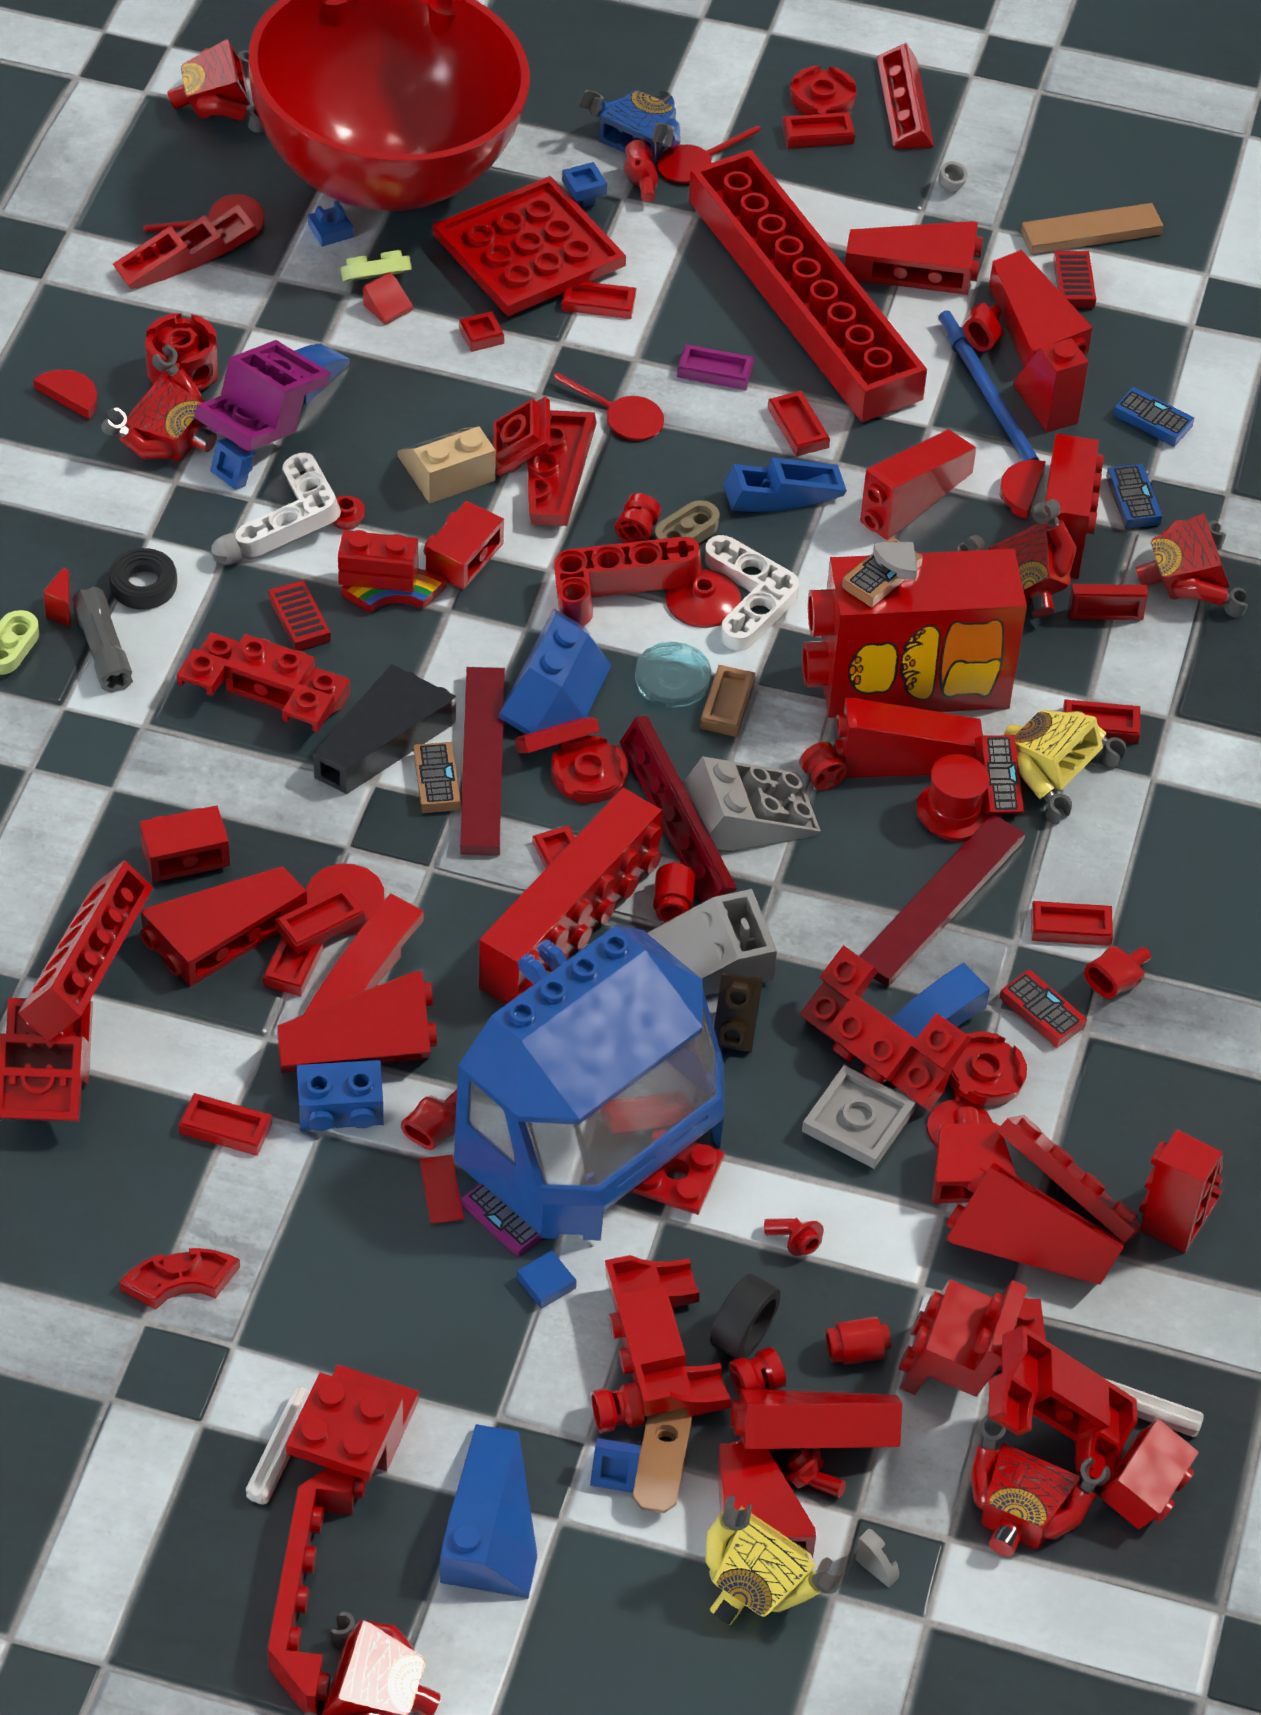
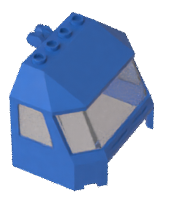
(589, 1081)

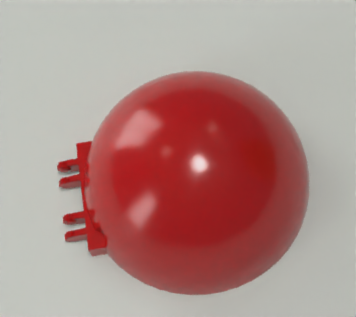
(387, 95)

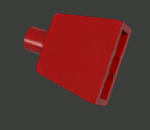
(962, 1151)

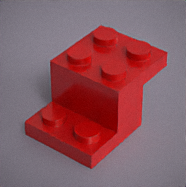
(41, 1076)
(960, 1337)
(352, 1422)

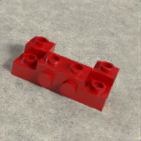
(267, 675)
(890, 1053)
(651, 1340)
(1064, 1395)

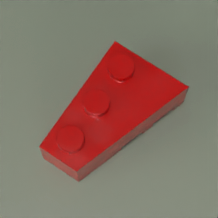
(1181, 1190)

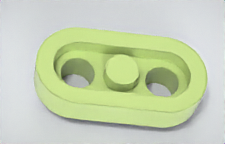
(360, 268)
(14, 646)

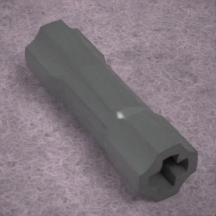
(109, 658)

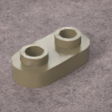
(694, 520)

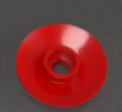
(705, 601)

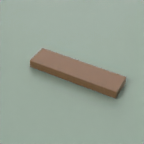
(1091, 228)

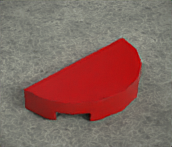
(69, 389)
(1020, 485)

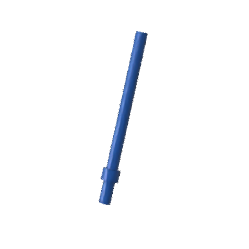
(959, 344)

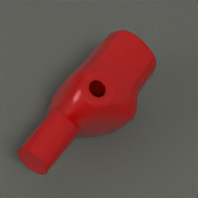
(641, 168)
(983, 327)
(1116, 971)
(431, 1121)

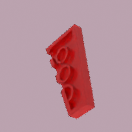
(558, 472)
(1062, 1170)

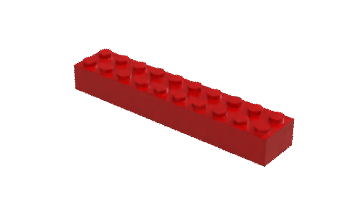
(807, 286)

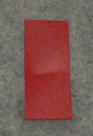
(441, 1189)

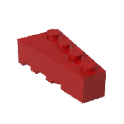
(1075, 484)

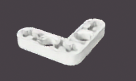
(268, 530)
(761, 589)

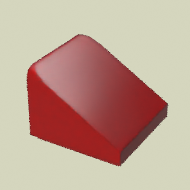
(386, 298)
(58, 598)

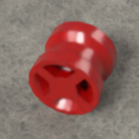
(823, 766)

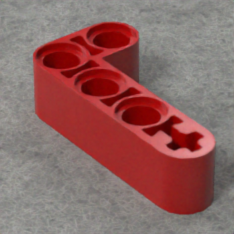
(622, 570)

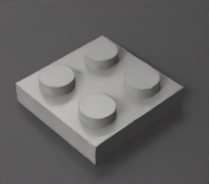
(858, 1116)

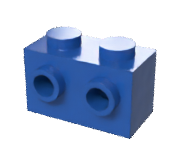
(340, 1095)

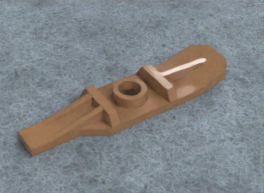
(662, 1462)

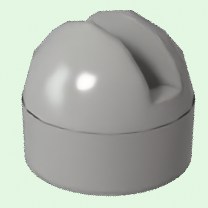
(957, 176)
(226, 550)

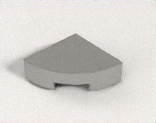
(898, 558)
(874, 1560)

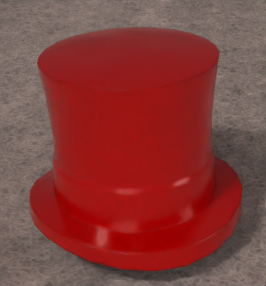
(954, 800)

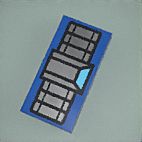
(1153, 416)
(1134, 496)

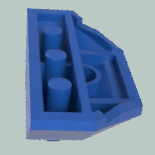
(557, 677)

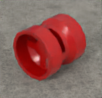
(638, 518)
(759, 1372)
(617, 1407)

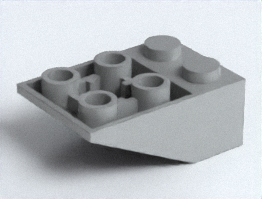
(749, 804)
(721, 937)

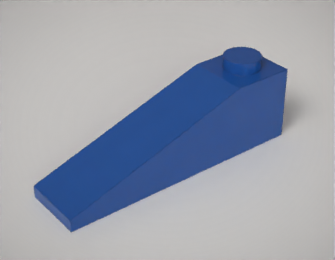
(490, 1523)

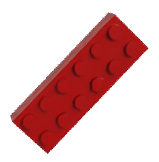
(573, 893)

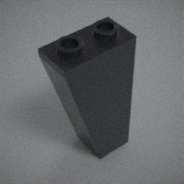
(383, 729)

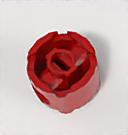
(194, 343)

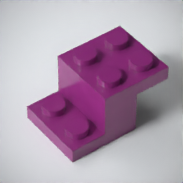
(262, 395)

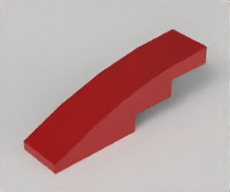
(179, 252)
(370, 953)

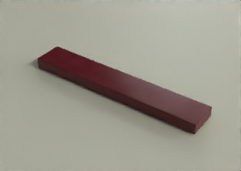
(482, 761)
(679, 814)
(942, 898)

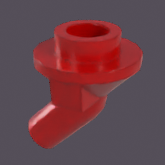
(803, 1236)
(804, 1470)

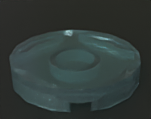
(673, 674)

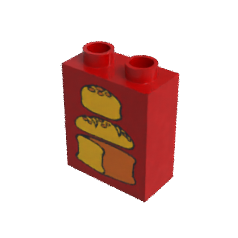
(928, 643)

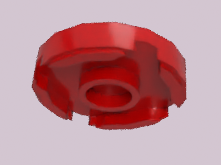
(822, 91)
(589, 769)
(360, 882)
(989, 1070)

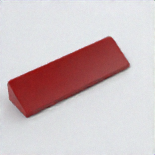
(904, 98)

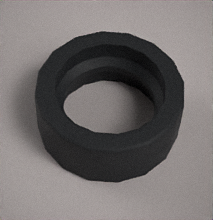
(745, 1316)

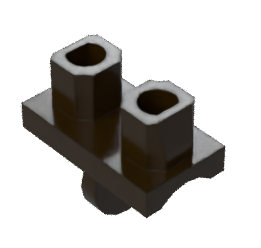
(737, 1011)

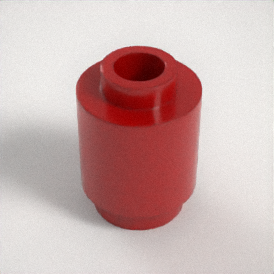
(673, 890)
(857, 1341)

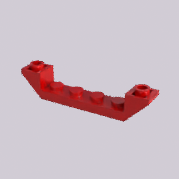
(300, 1671)

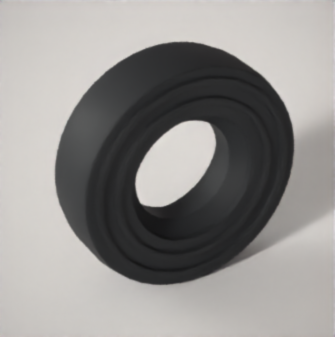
(143, 596)

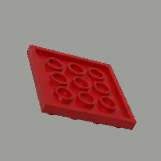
(529, 245)

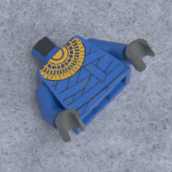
(635, 118)

